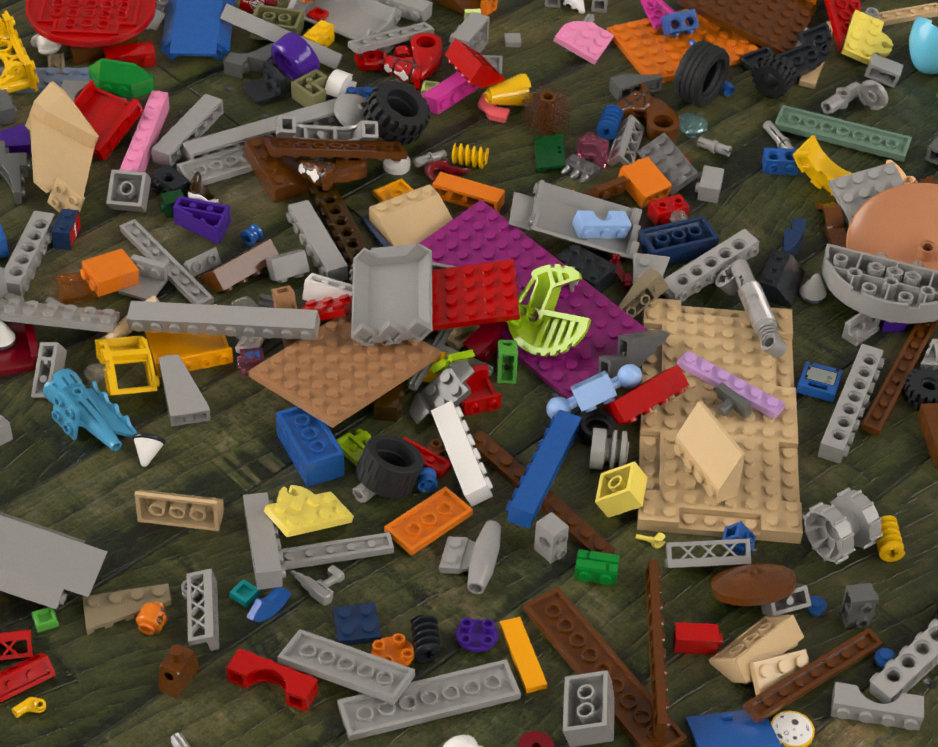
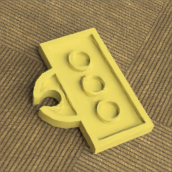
(866, 38)
(306, 512)

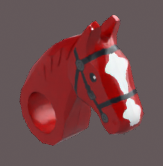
(425, 59)

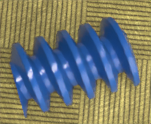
(609, 122)

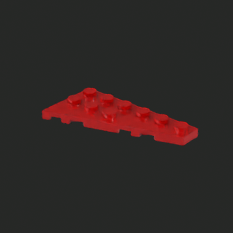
(840, 16)

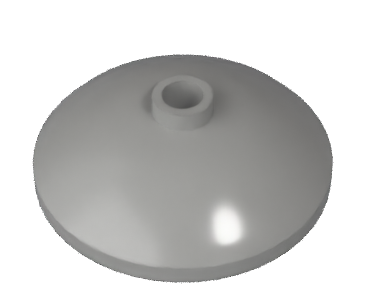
(349, 109)

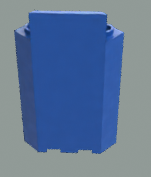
(196, 29)

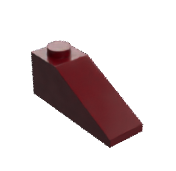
(485, 340)

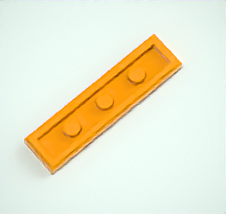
(523, 655)

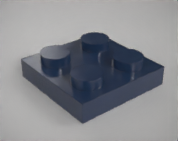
(356, 624)

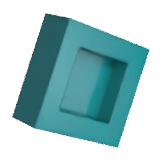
(244, 593)

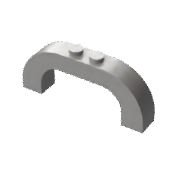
(288, 128)

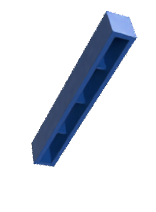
(543, 470)

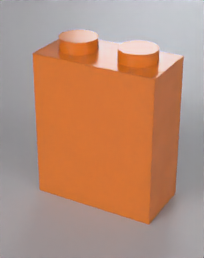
(645, 181)
(110, 272)

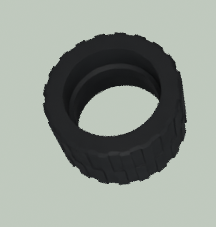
(389, 466)

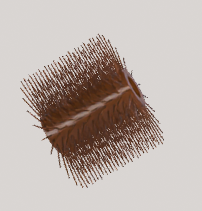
(546, 111)

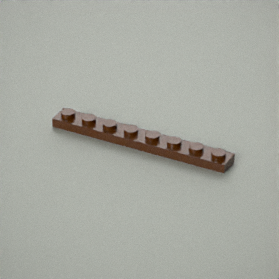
(812, 675)

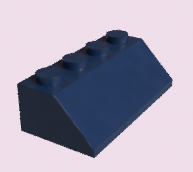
(679, 240)

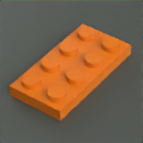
(428, 520)

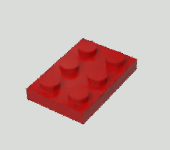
(331, 307)

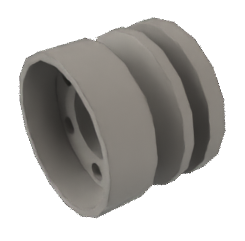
(608, 449)

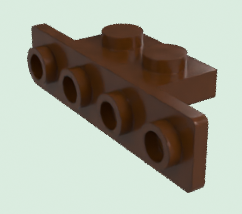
(608, 189)

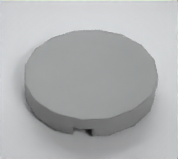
(873, 95)

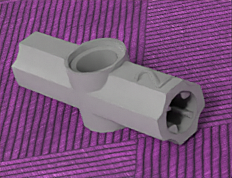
(840, 98)

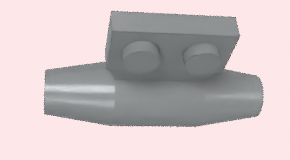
(475, 557)

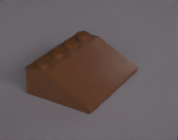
(277, 175)

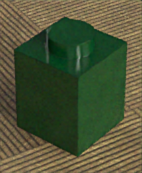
(167, 202)

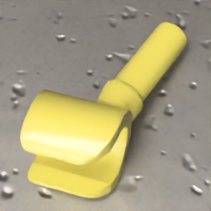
(657, 541)

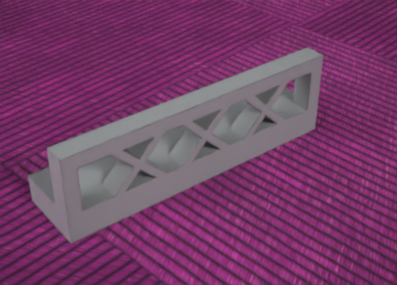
(623, 139)
(708, 561)
(210, 609)

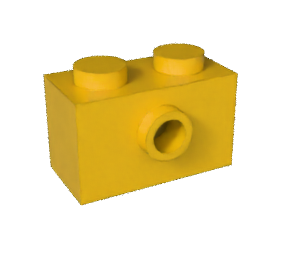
(321, 33)

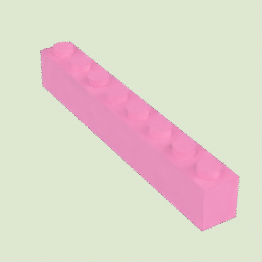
(146, 132)

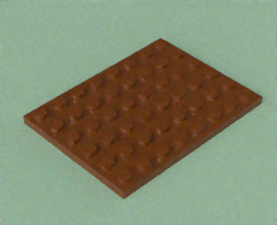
(760, 21)

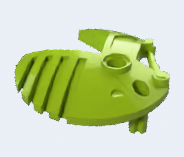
(552, 330)

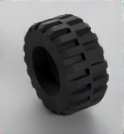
(407, 102)

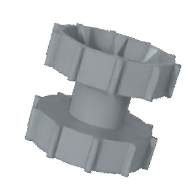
(842, 525)

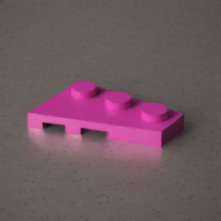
(655, 10)

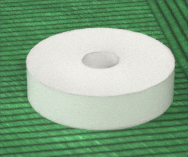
(397, 167)

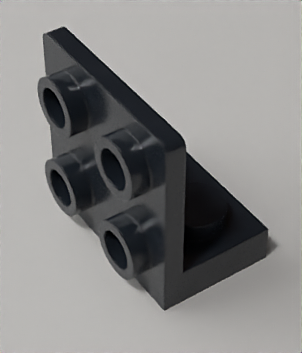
(268, 87)

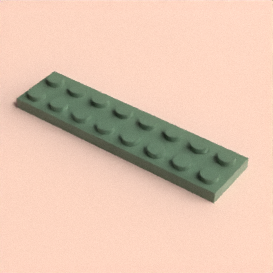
(843, 133)

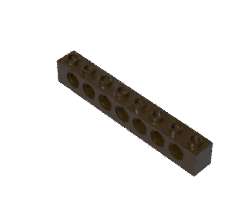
(338, 221)

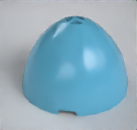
(924, 46)

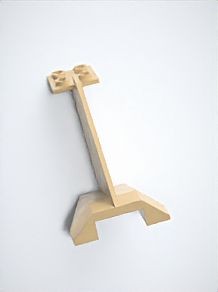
(60, 148)

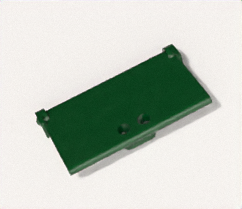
(549, 152)

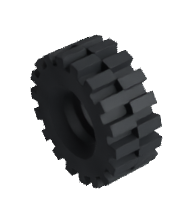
(914, 387)

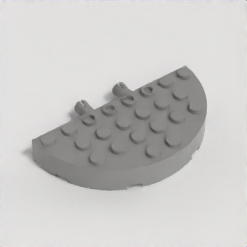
(881, 285)

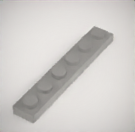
(388, 38)
(337, 551)

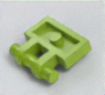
(354, 445)

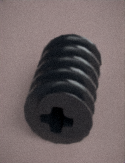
(425, 638)

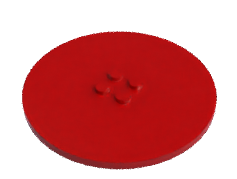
(89, 21)

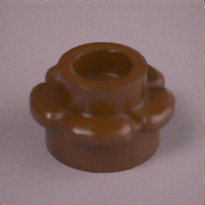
(436, 446)

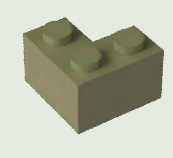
(309, 88)

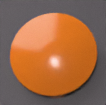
(395, 649)

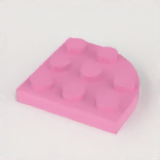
(584, 39)

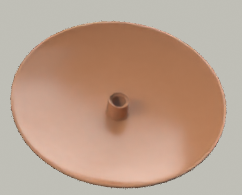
(899, 224)

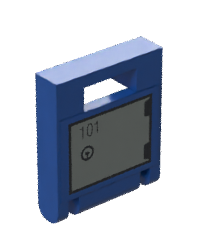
(819, 376)

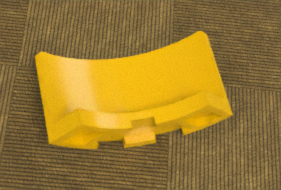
(817, 164)

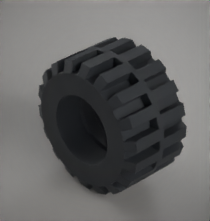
(781, 69)

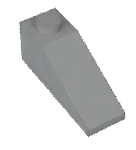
(49, 361)

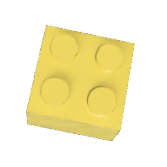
(621, 489)

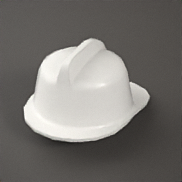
(44, 45)

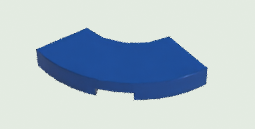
(268, 606)

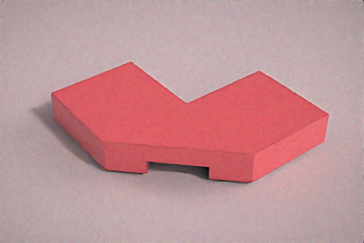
(493, 112)

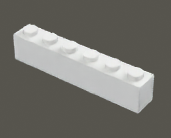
(462, 454)

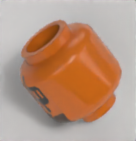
(151, 618)

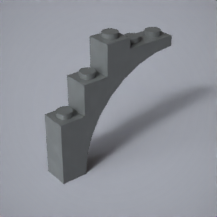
(14, 169)

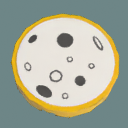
(793, 729)

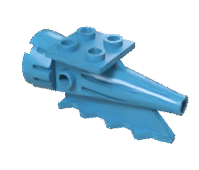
(86, 408)

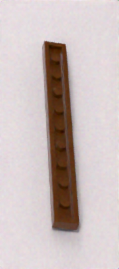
(895, 381)
(512, 471)
(657, 653)

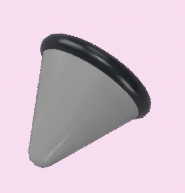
(813, 290)

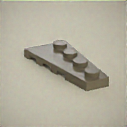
(111, 607)

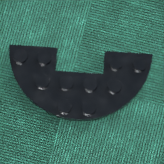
(806, 58)

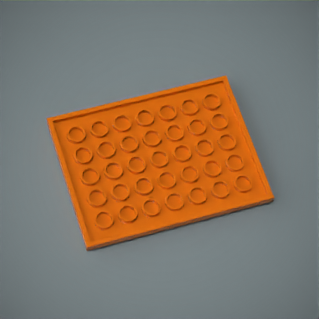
(660, 54)

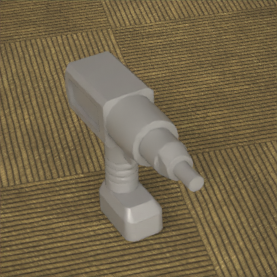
(320, 589)

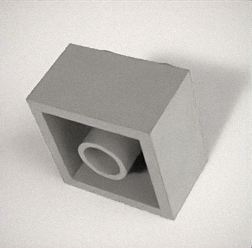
(128, 190)

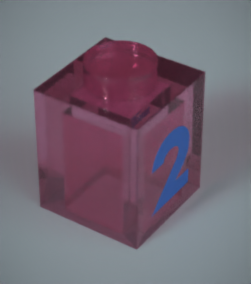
(249, 359)

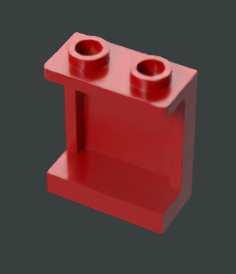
(483, 395)

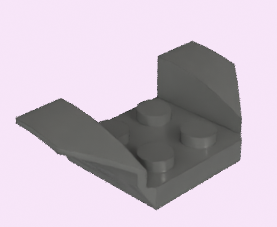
(446, 387)

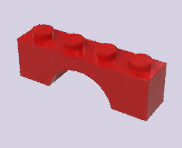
(250, 669)

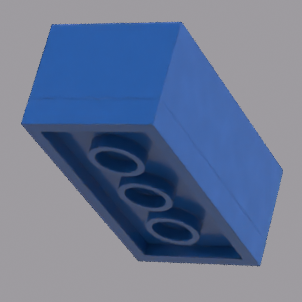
(310, 446)

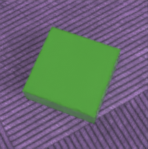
(45, 619)

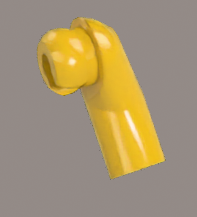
(30, 704)

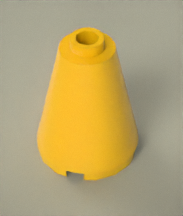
(509, 92)

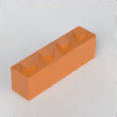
(467, 192)

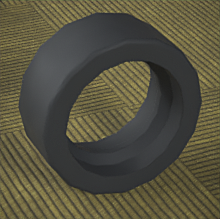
(592, 418)

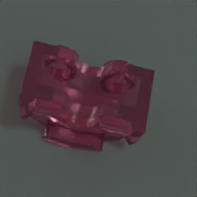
(593, 148)

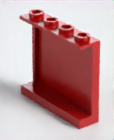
(108, 116)

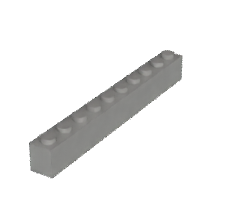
(317, 114)
(223, 320)

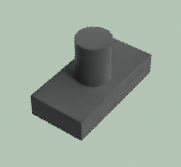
(732, 400)

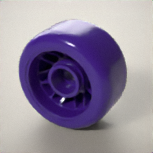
(294, 56)

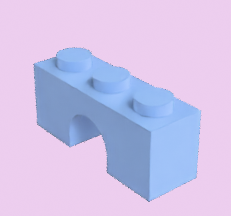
(589, 226)

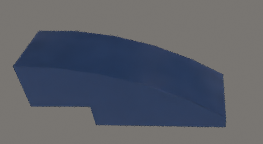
(794, 236)

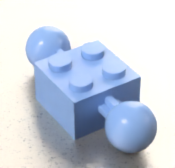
(596, 390)

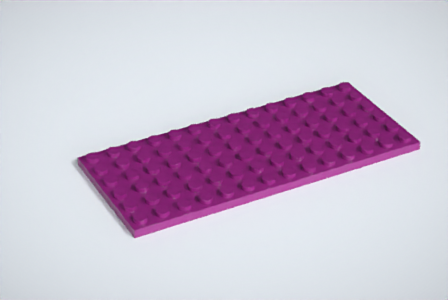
(486, 237)

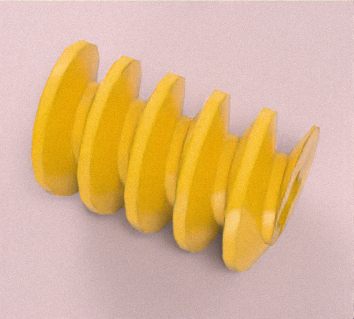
(469, 156)
(890, 544)

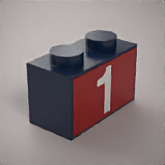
(66, 229)

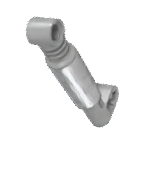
(740, 279)

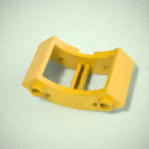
(123, 351)

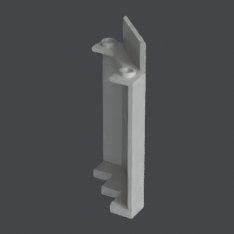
(354, 17)
(554, 209)
(392, 294)
(45, 562)

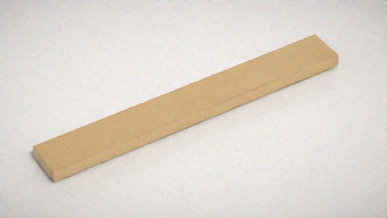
(905, 14)

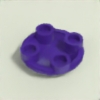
(476, 634)

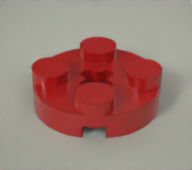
(370, 60)

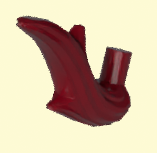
(443, 166)

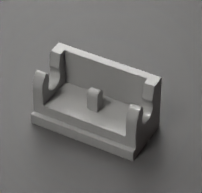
(860, 328)

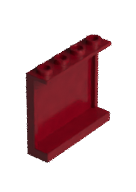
(23, 354)

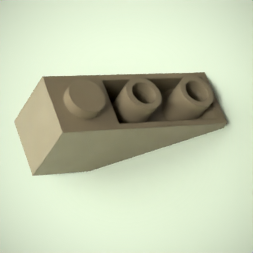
(643, 292)

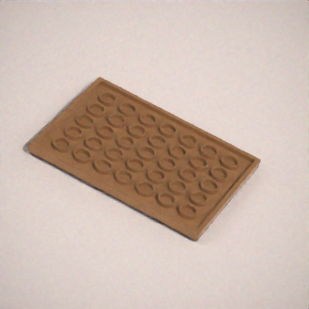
(337, 374)

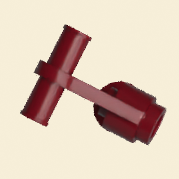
(625, 279)

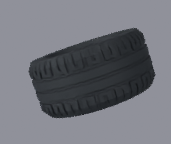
(701, 73)

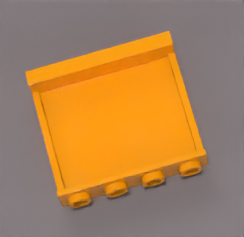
(195, 351)

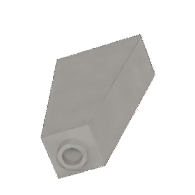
(182, 395)

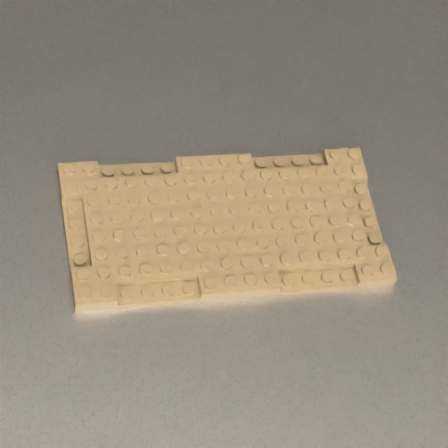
(770, 477)

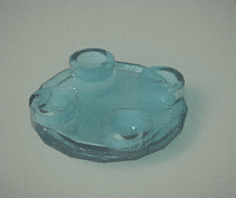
(692, 124)

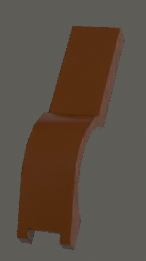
(834, 223)

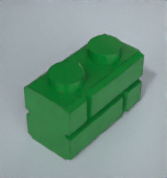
(596, 567)

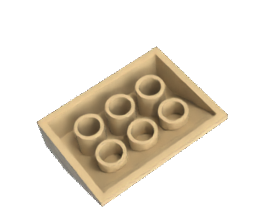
(410, 216)
(710, 454)

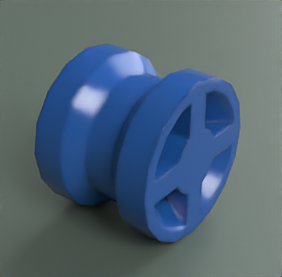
(252, 235)
(427, 480)

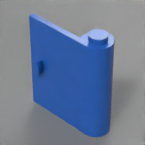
(731, 730)

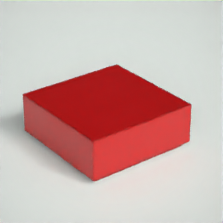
(318, 14)

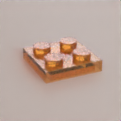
(74, 289)

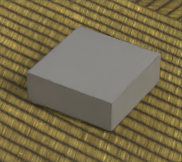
(512, 39)

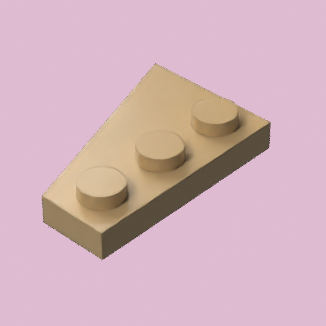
(774, 669)

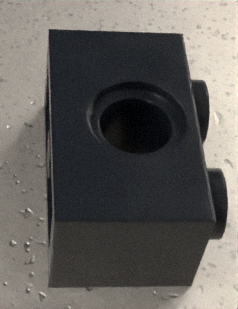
(167, 179)

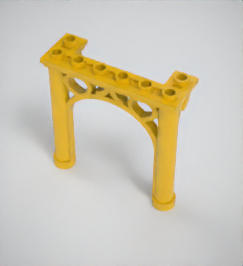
(18, 69)

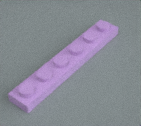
(715, 375)

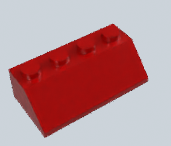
(472, 65)
(646, 395)

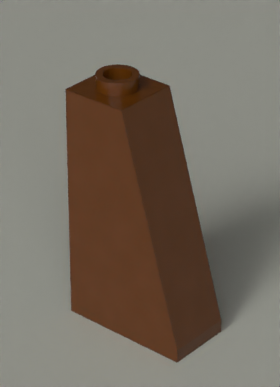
(929, 424)

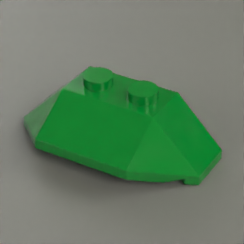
(121, 78)

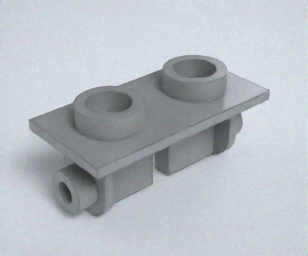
(202, 262)

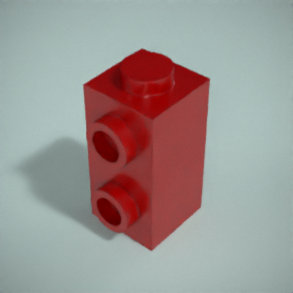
(696, 638)

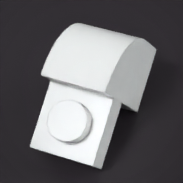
(338, 83)

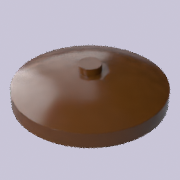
(753, 584)

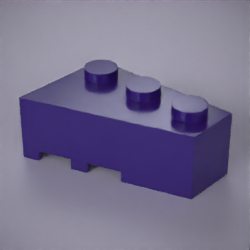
(202, 217)

